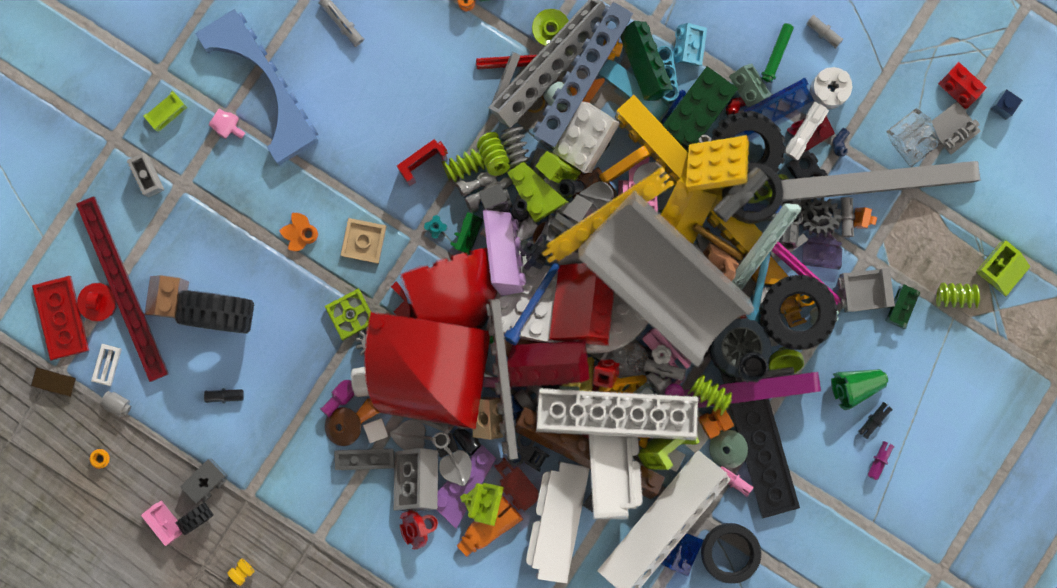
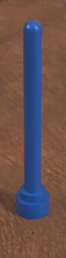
(513, 334)

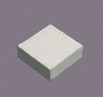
(375, 430)

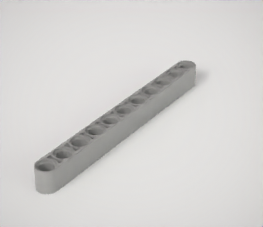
(880, 181)

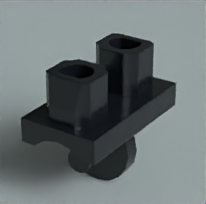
(533, 252)

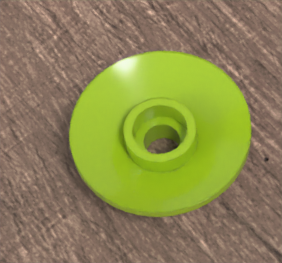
(547, 18)

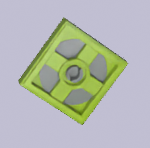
(349, 314)

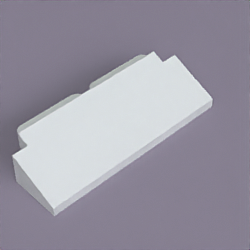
(614, 476)
(560, 511)

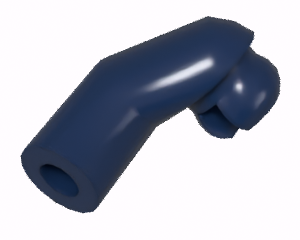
(838, 142)

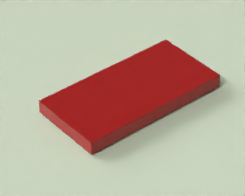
(60, 318)

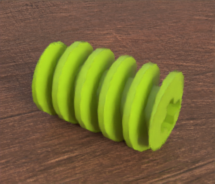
(493, 154)
(463, 165)
(958, 293)
(711, 394)

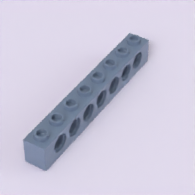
(621, 18)

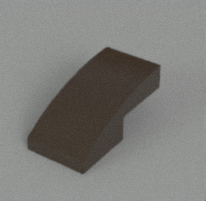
(53, 381)

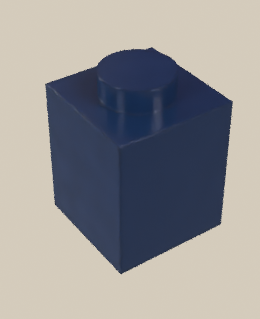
(1006, 104)

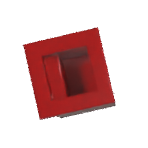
(606, 368)

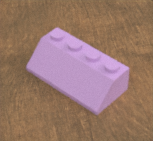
(504, 252)

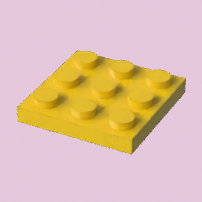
(717, 164)

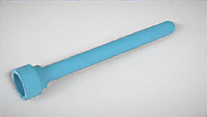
(755, 315)

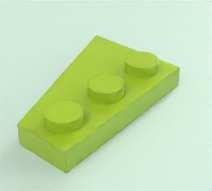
(538, 194)

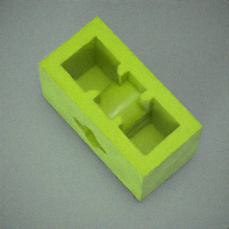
(556, 168)

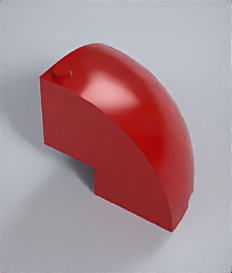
(452, 290)

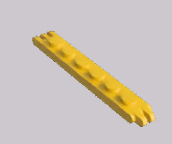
(579, 233)

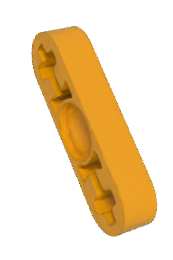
(624, 165)
(634, 382)

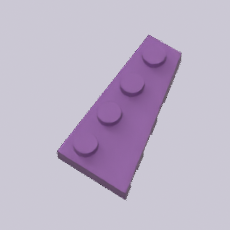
(448, 496)

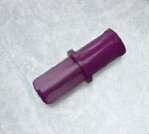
(880, 461)

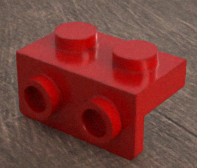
(962, 85)

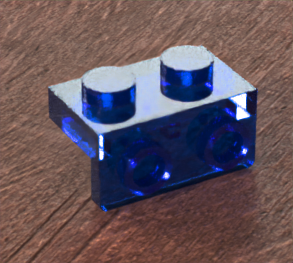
(683, 554)

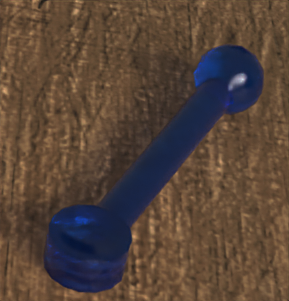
(682, 93)

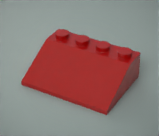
(581, 306)

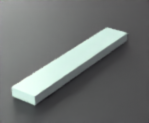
(765, 244)

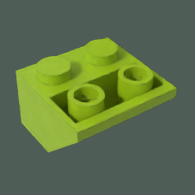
(1003, 267)

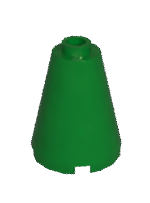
(857, 386)

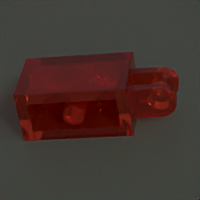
(518, 486)

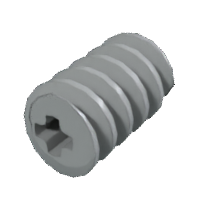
(515, 146)

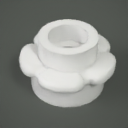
(661, 349)

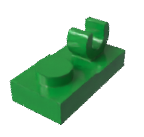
(468, 233)

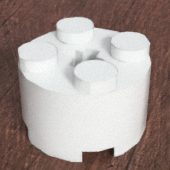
(839, 80)

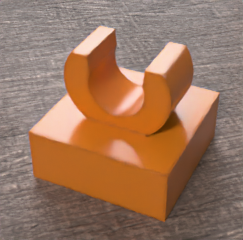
(863, 218)

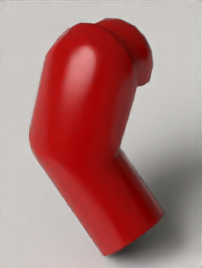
(735, 105)

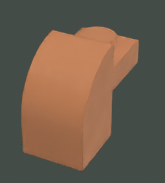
(721, 260)

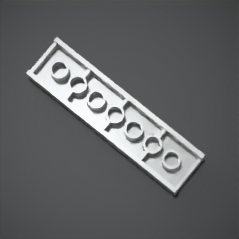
(617, 414)
(664, 523)

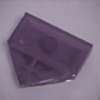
(822, 252)

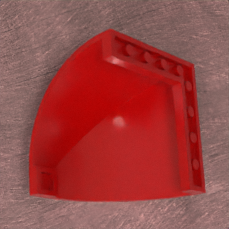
(425, 369)

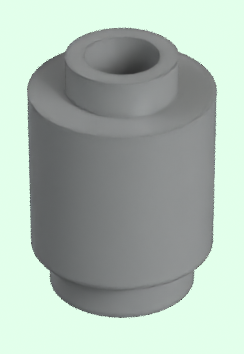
(115, 404)

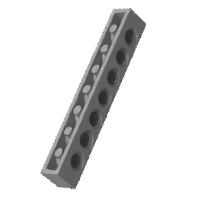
(547, 65)

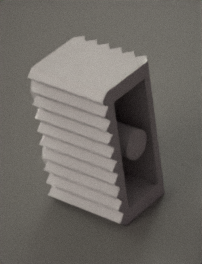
(145, 175)

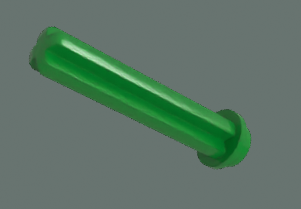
(777, 53)

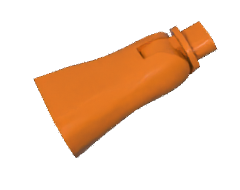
(480, 535)

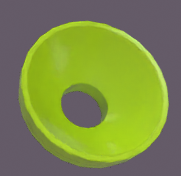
(786, 358)

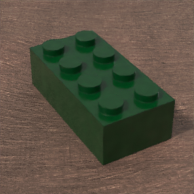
(699, 107)

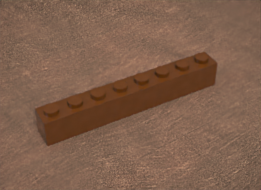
(577, 449)

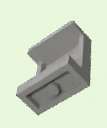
(866, 290)

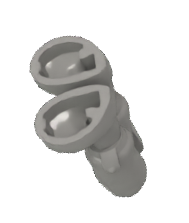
(483, 179)

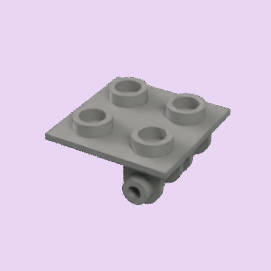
(955, 127)

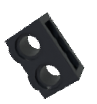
(812, 170)

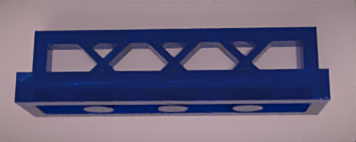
(779, 96)

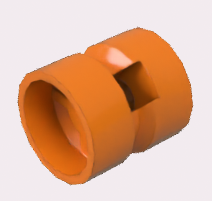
(714, 423)

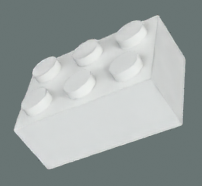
(586, 137)

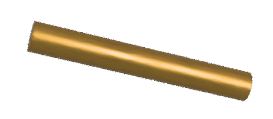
(717, 241)

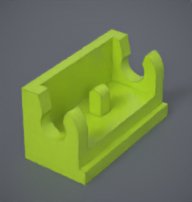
(165, 112)

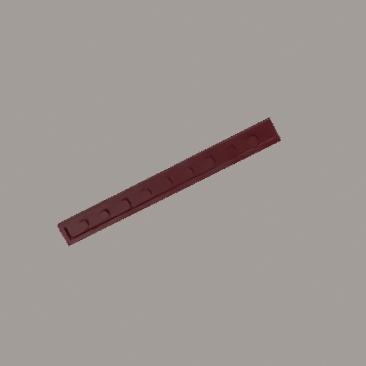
(122, 289)

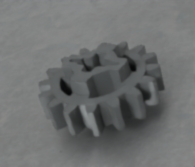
(820, 217)

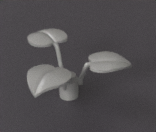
(601, 193)
(453, 468)

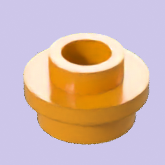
(93, 458)

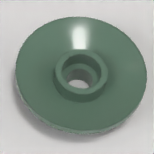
(736, 444)

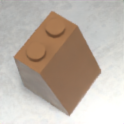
(164, 295)

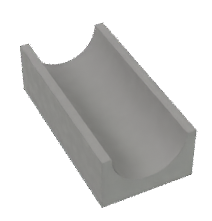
(664, 277)

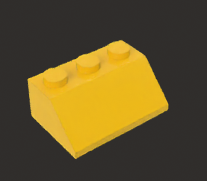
(688, 208)

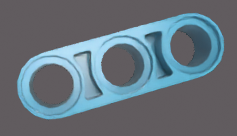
(670, 67)

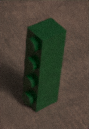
(646, 61)

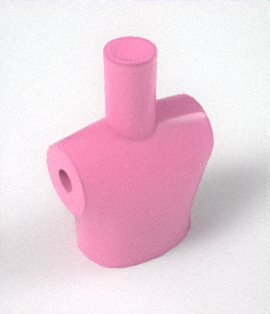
(225, 123)

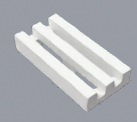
(113, 367)

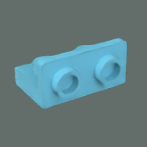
(689, 44)

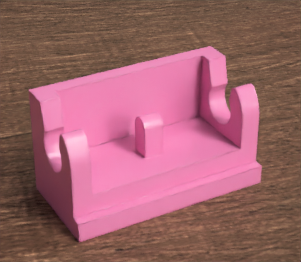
(162, 523)

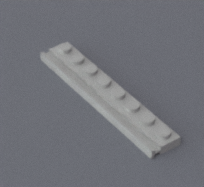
(502, 387)

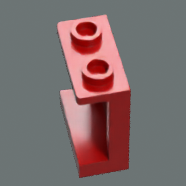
(419, 158)

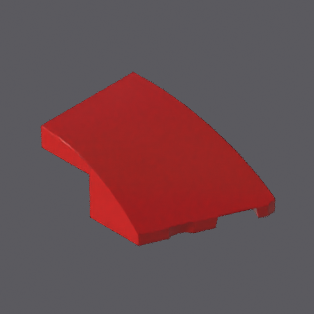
(406, 308)

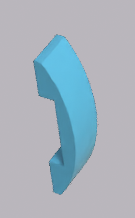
(627, 83)

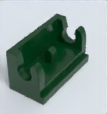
(904, 304)

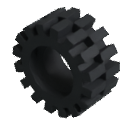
(194, 518)

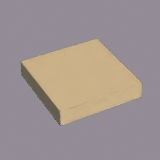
(363, 240)

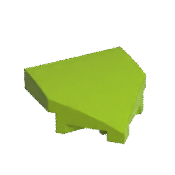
(483, 502)

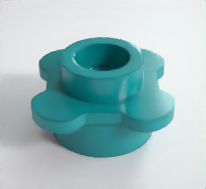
(430, 226)

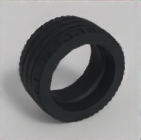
(775, 202)
(754, 546)

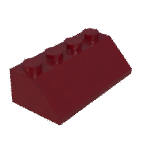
(548, 363)

